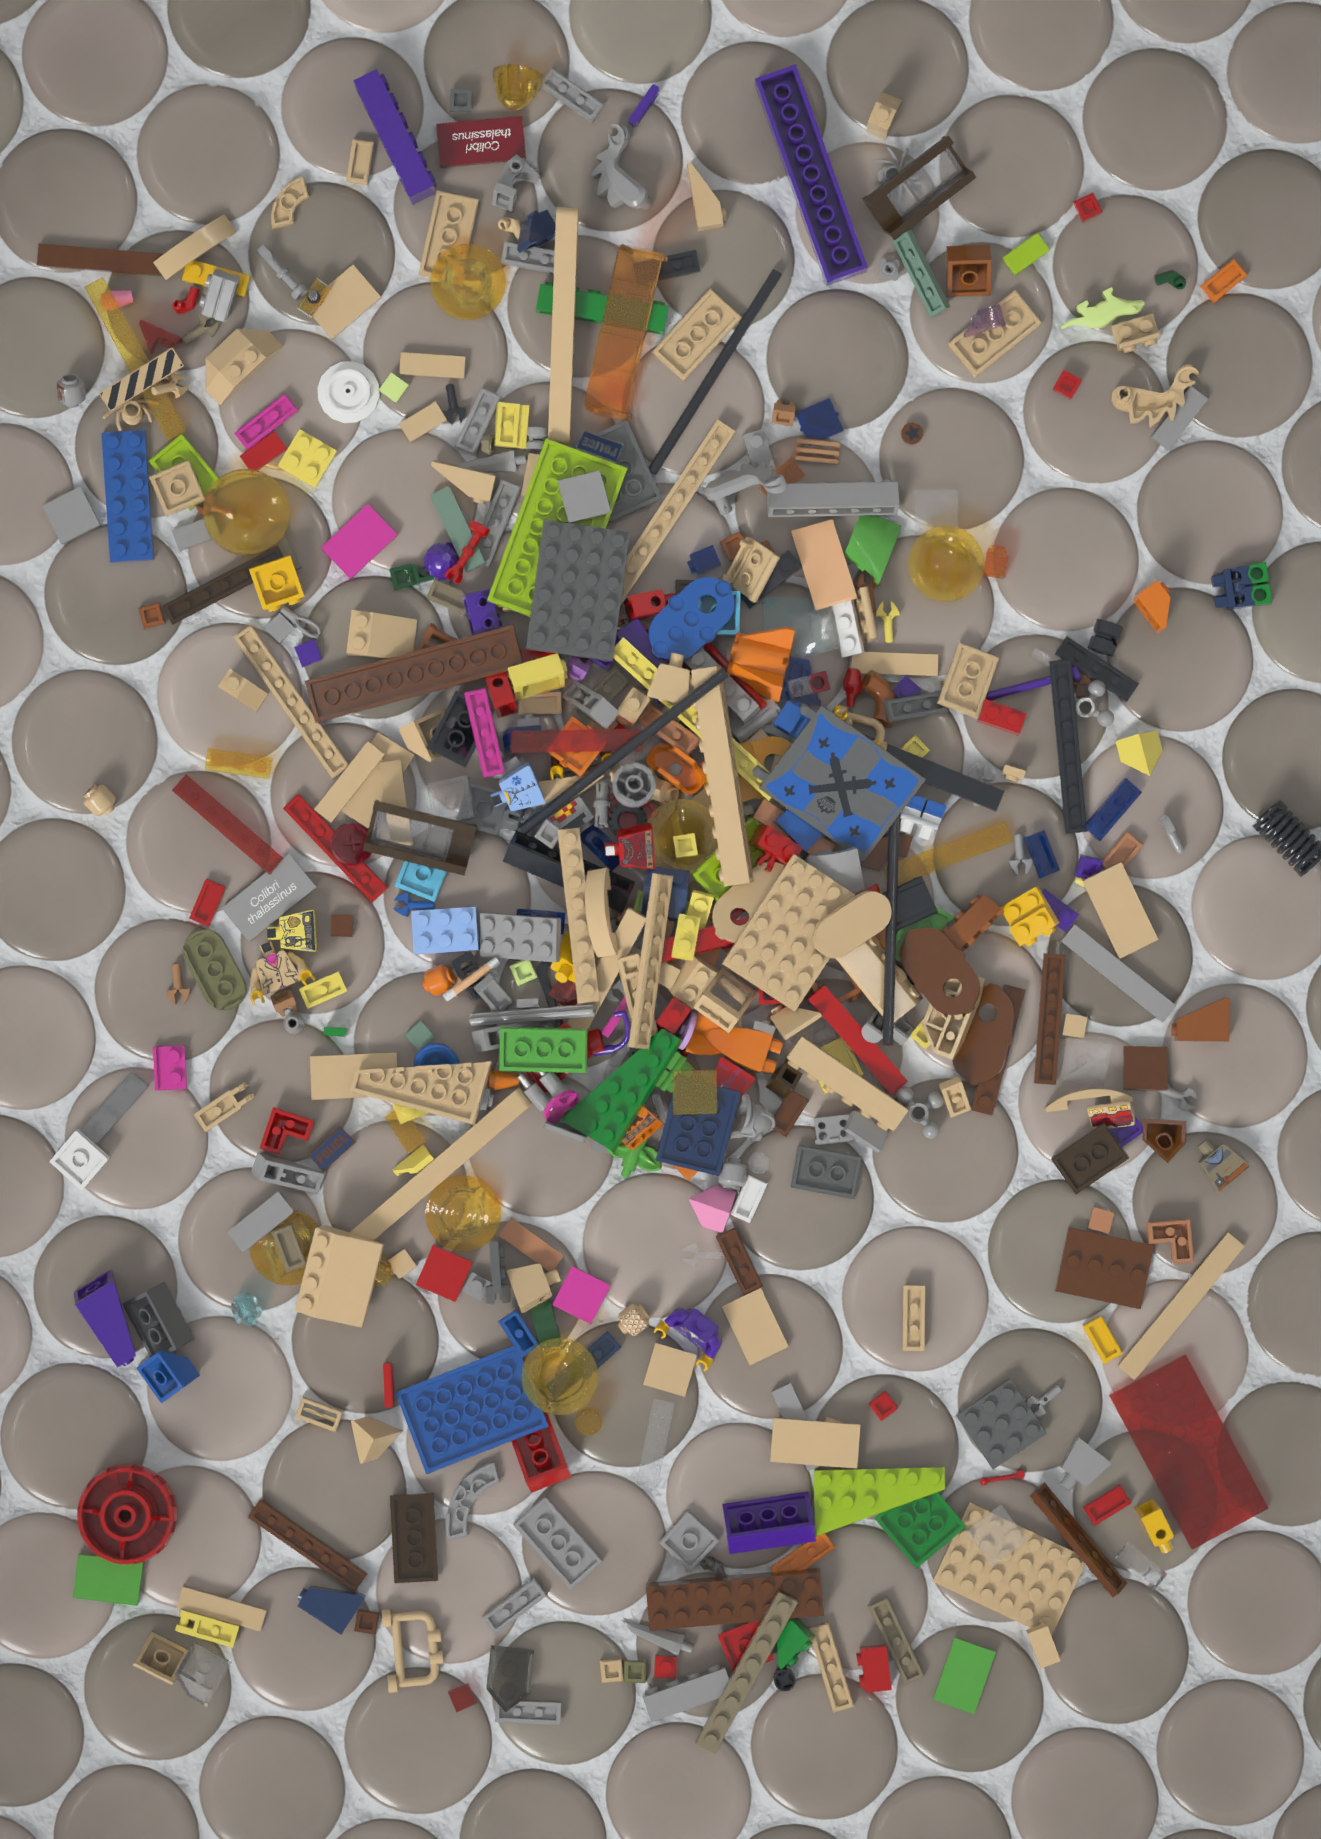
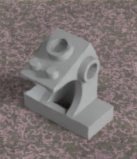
(504, 194)

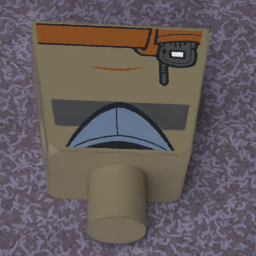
(1221, 1164)

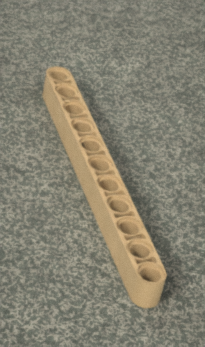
(563, 324)
(443, 1165)

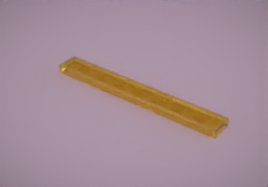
(132, 355)

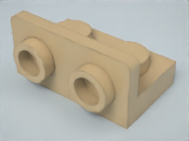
(1135, 333)

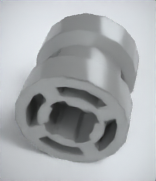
(536, 438)

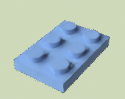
(445, 930)

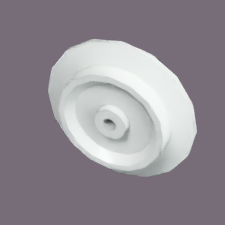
(348, 406)

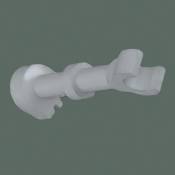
(283, 273)

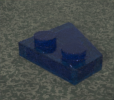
(796, 669)

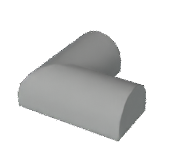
(873, 1029)

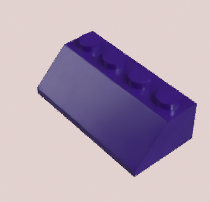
(769, 1522)

